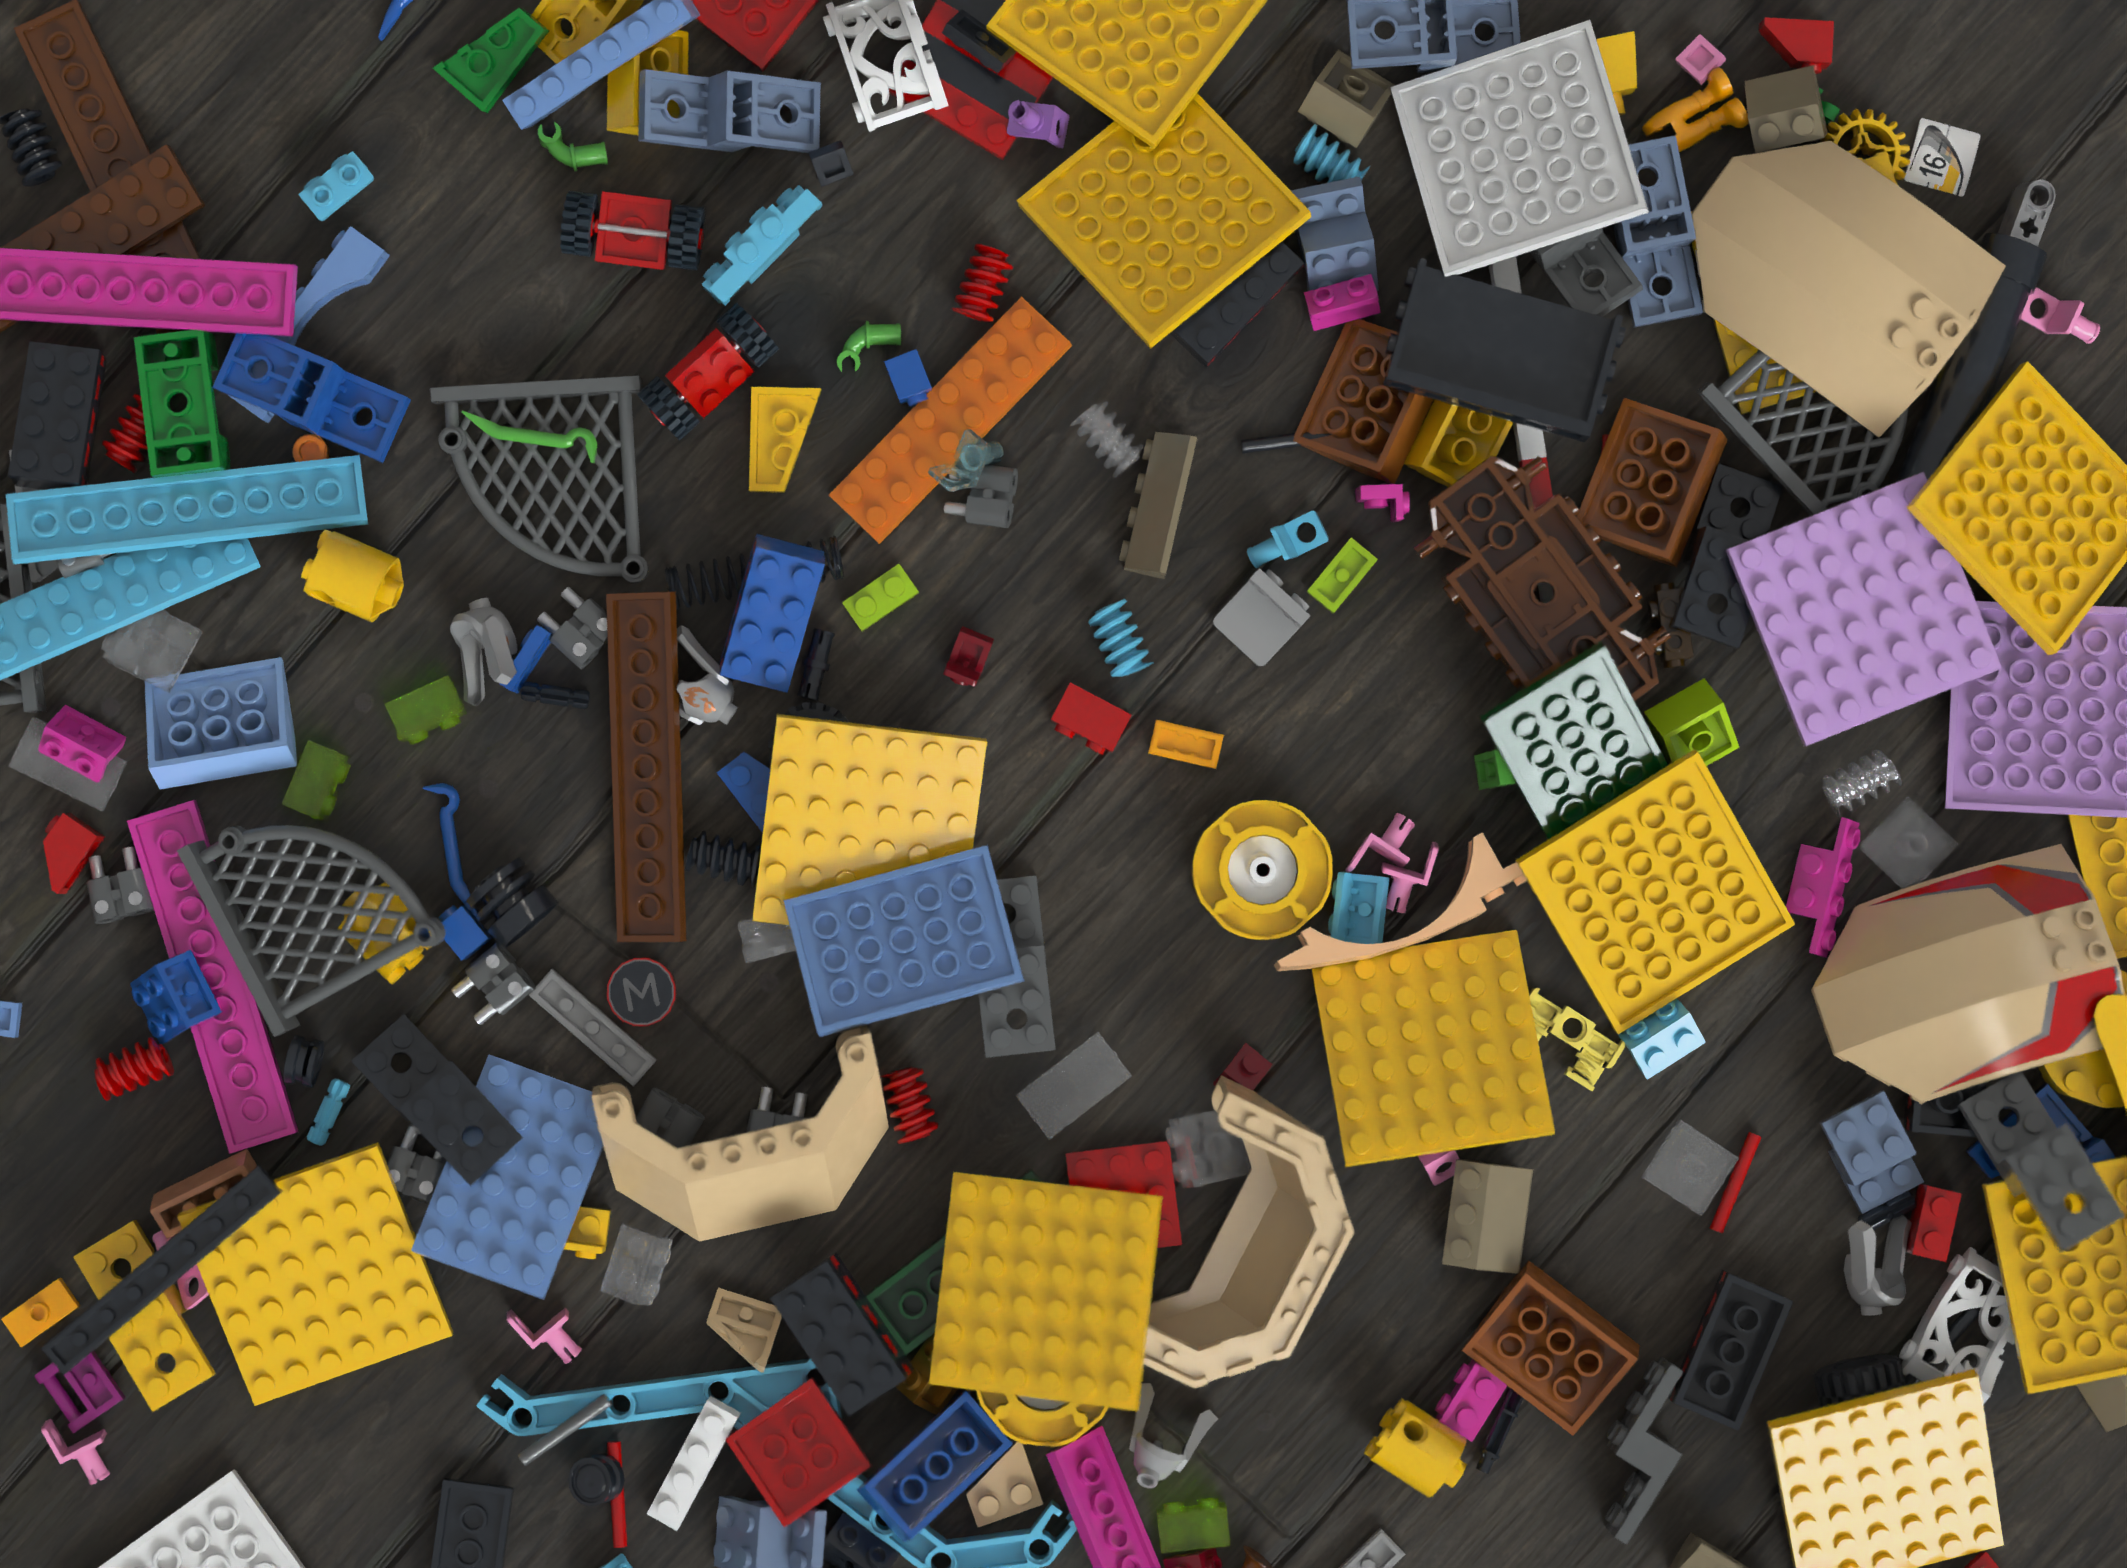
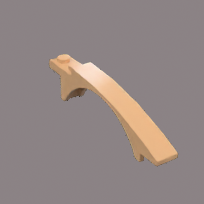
(1481, 879)

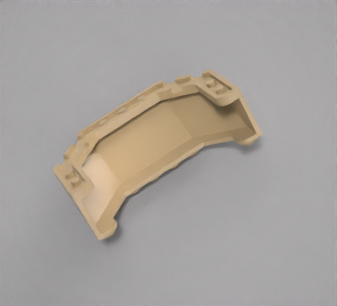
(757, 1174)
(1265, 1259)

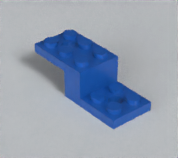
(312, 394)

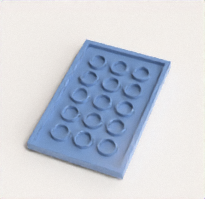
(903, 941)
(525, 1205)

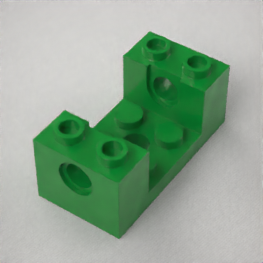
(186, 439)

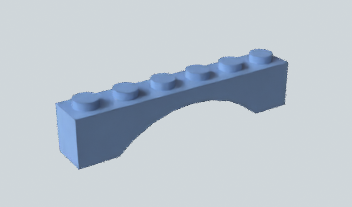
(598, 59)
(349, 265)

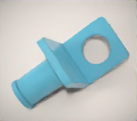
(1286, 541)

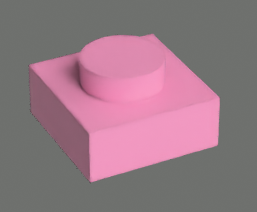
(1700, 59)

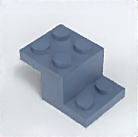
(1337, 237)
(1872, 1152)
(755, 1538)

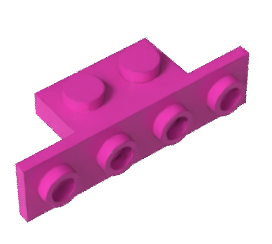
(1820, 884)

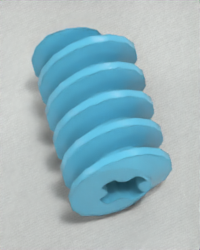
(1326, 158)
(1119, 639)

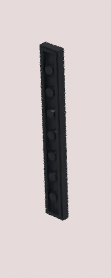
(162, 1269)

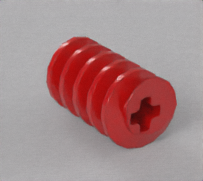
(982, 283)
(129, 439)
(132, 1069)
(910, 1104)

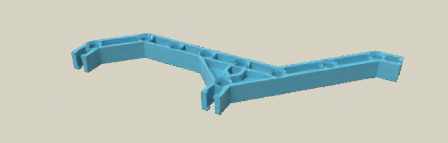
(752, 1394)

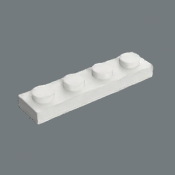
(693, 1463)

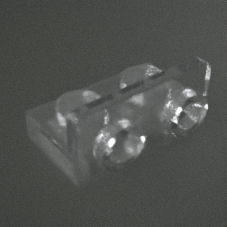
(764, 939)
(636, 1266)

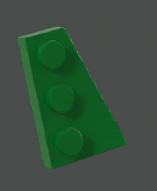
(493, 60)

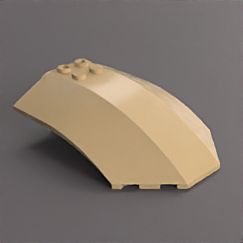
(1838, 276)

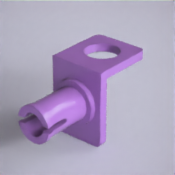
(1037, 122)

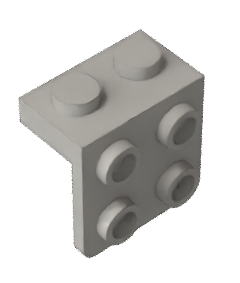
(1261, 617)

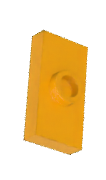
(1185, 744)
(40, 1312)

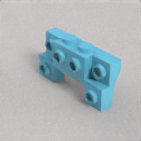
(760, 244)

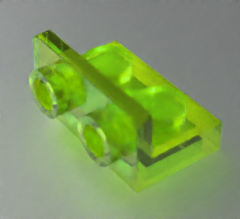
(426, 709)
(316, 781)
(1193, 1526)

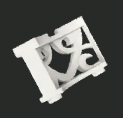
(919, 81)
(1936, 1319)

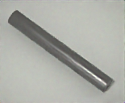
(565, 1429)

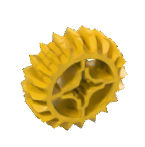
(1862, 142)

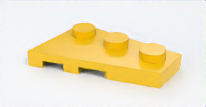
(777, 433)

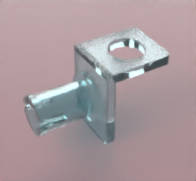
(970, 460)

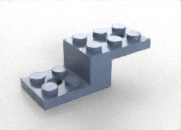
(1428, 31)
(729, 111)
(1661, 239)

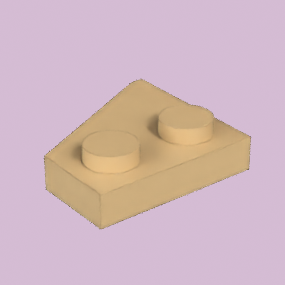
(745, 1325)
(1005, 1488)

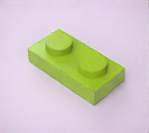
(1342, 575)
(880, 597)

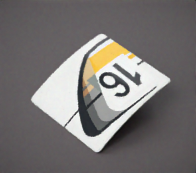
(1942, 157)

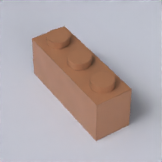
(198, 1190)

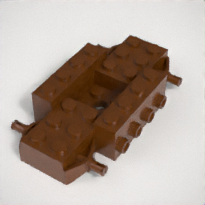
(1512, 550)

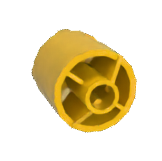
(353, 576)
(394, 969)
(1418, 1449)

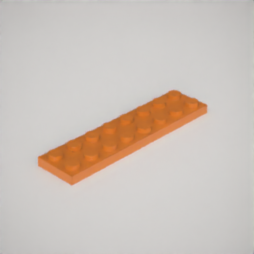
(969, 396)

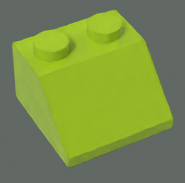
(1692, 721)

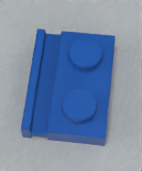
(532, 649)

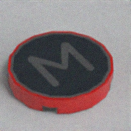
(641, 991)

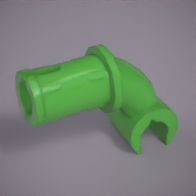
(573, 156)
(869, 335)

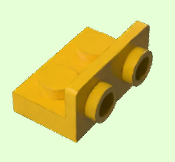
(589, 1232)

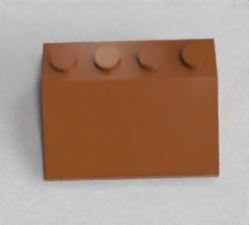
(1367, 421)
(1651, 481)
(1551, 1348)

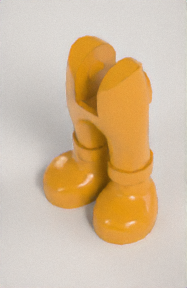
(1677, 113)

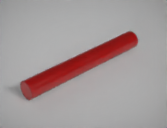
(1735, 1182)
(618, 1504)

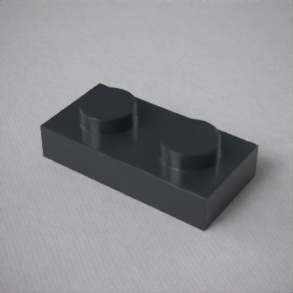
(978, 41)

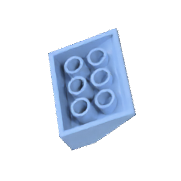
(220, 724)

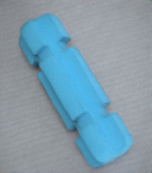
(328, 1112)

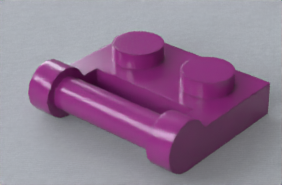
(91, 1384)

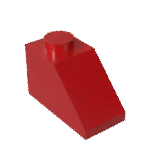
(1800, 41)
(68, 849)

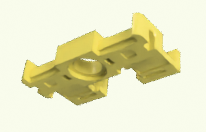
(1595, 1046)

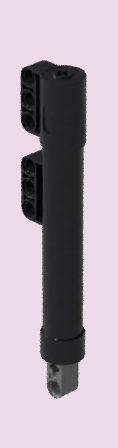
(1972, 371)

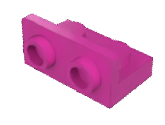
(1342, 302)
(1379, 495)
(80, 743)
(1470, 1400)

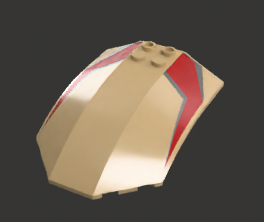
(1970, 976)

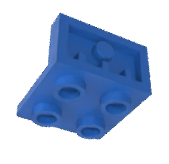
(174, 996)

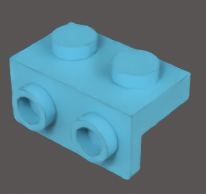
(336, 186)
(1359, 908)
(1662, 1038)

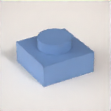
(10, 1018)

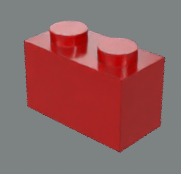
(1090, 718)
(1933, 1222)

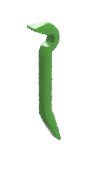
(536, 437)

